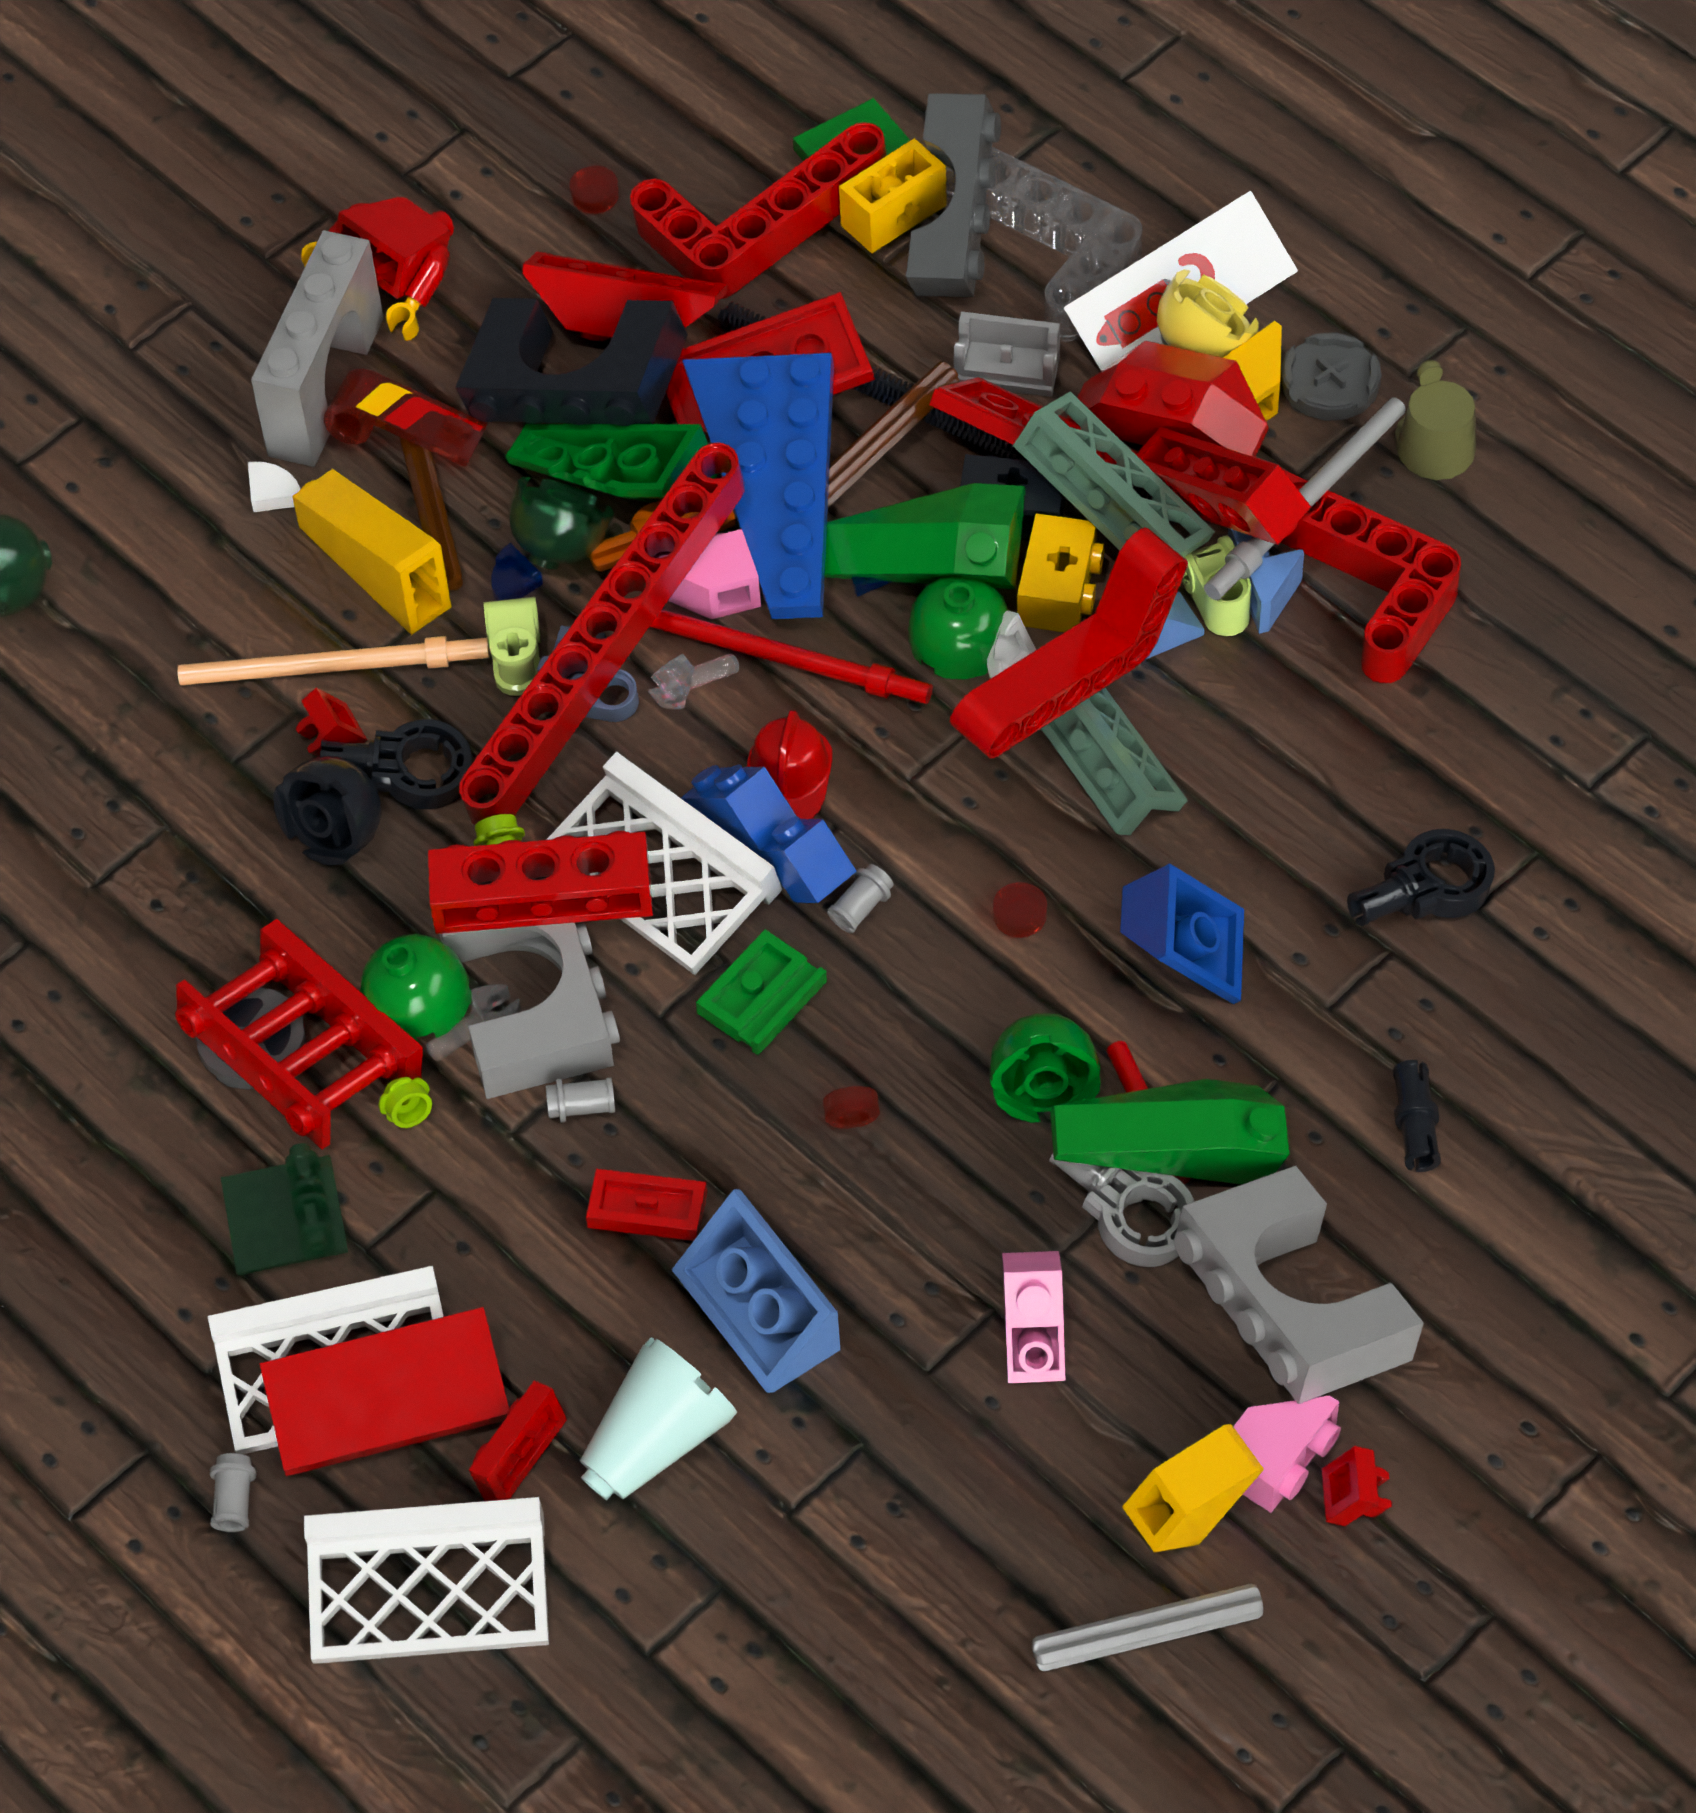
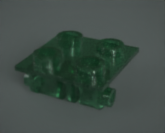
(284, 1212)

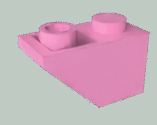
(721, 579)
(1033, 1316)
(1284, 1443)

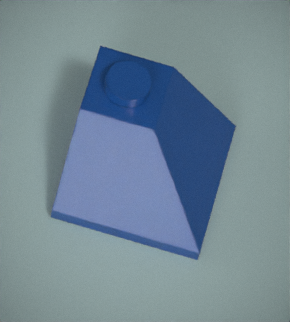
(1187, 928)

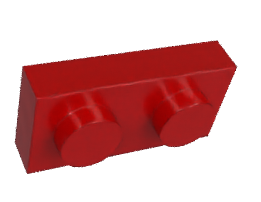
(646, 1204)
(517, 1443)

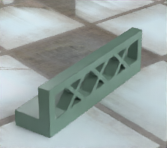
(1103, 489)
(1113, 762)

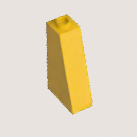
(376, 548)

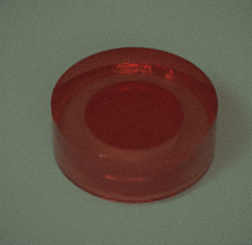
(594, 189)
(1020, 909)
(851, 1107)

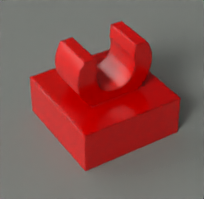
(329, 719)
(1352, 1486)

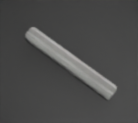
(1147, 1627)

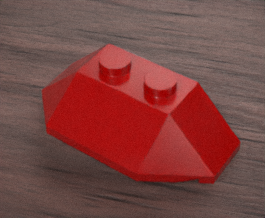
(593, 294)
(1178, 392)

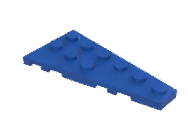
(780, 426)

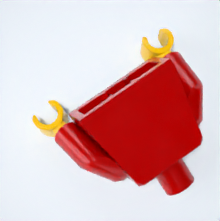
(406, 252)

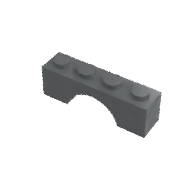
(947, 252)

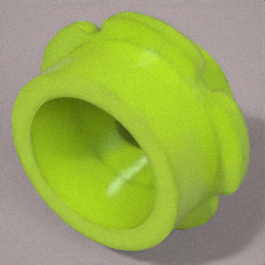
(497, 829)
(406, 1102)

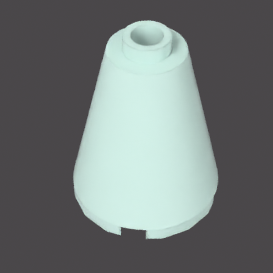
(652, 1422)

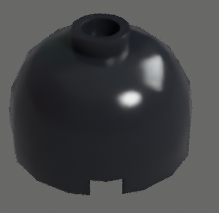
(328, 808)

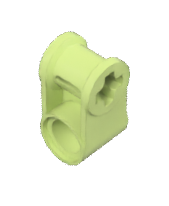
(1230, 613)
(513, 642)

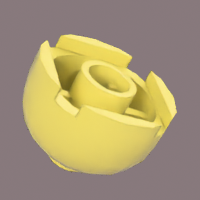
(1203, 316)

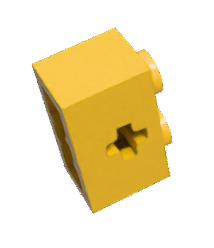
(893, 195)
(1058, 573)

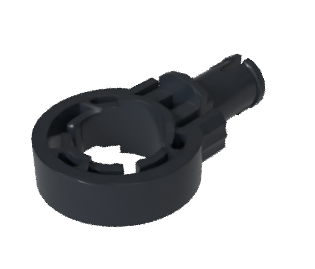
(385, 759)
(1416, 891)

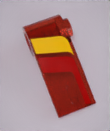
(375, 400)

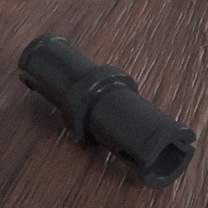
(1416, 1116)

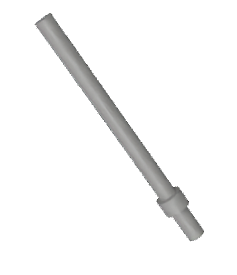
(1248, 555)

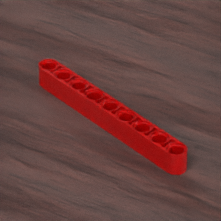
(604, 612)

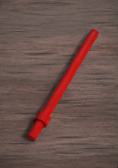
(877, 679)

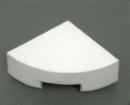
(271, 487)
(1011, 644)

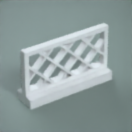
(696, 839)
(311, 1318)
(426, 1530)

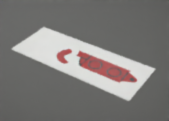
(1229, 246)

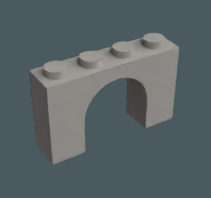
(330, 307)
(561, 1034)
(1303, 1343)

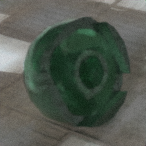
(557, 522)
(22, 565)

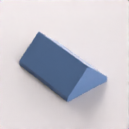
(758, 1295)

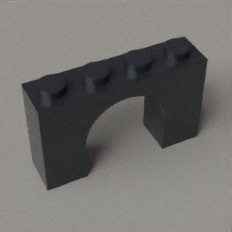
(616, 388)

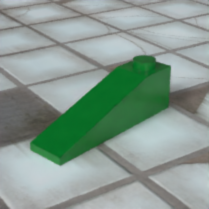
(614, 459)
(939, 535)
(1177, 1130)

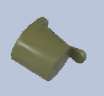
(1439, 427)

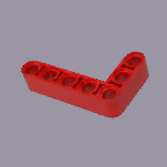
(763, 227)
(1393, 557)
(1081, 658)

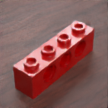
(1226, 485)
(517, 900)

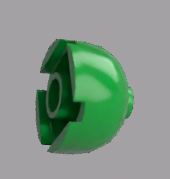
(956, 626)
(417, 984)
(1043, 1064)

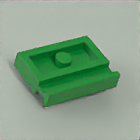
(761, 992)

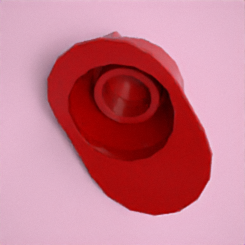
(796, 760)

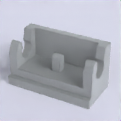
(1008, 352)

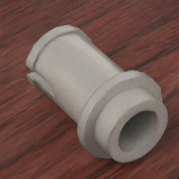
(861, 897)
(579, 1098)
(231, 1491)

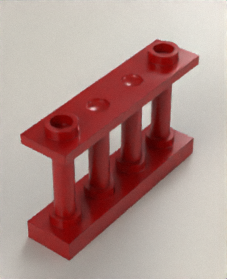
(316, 990)

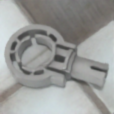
(1112, 1191)

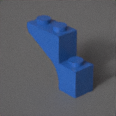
(758, 815)

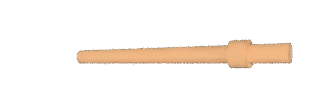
(435, 653)

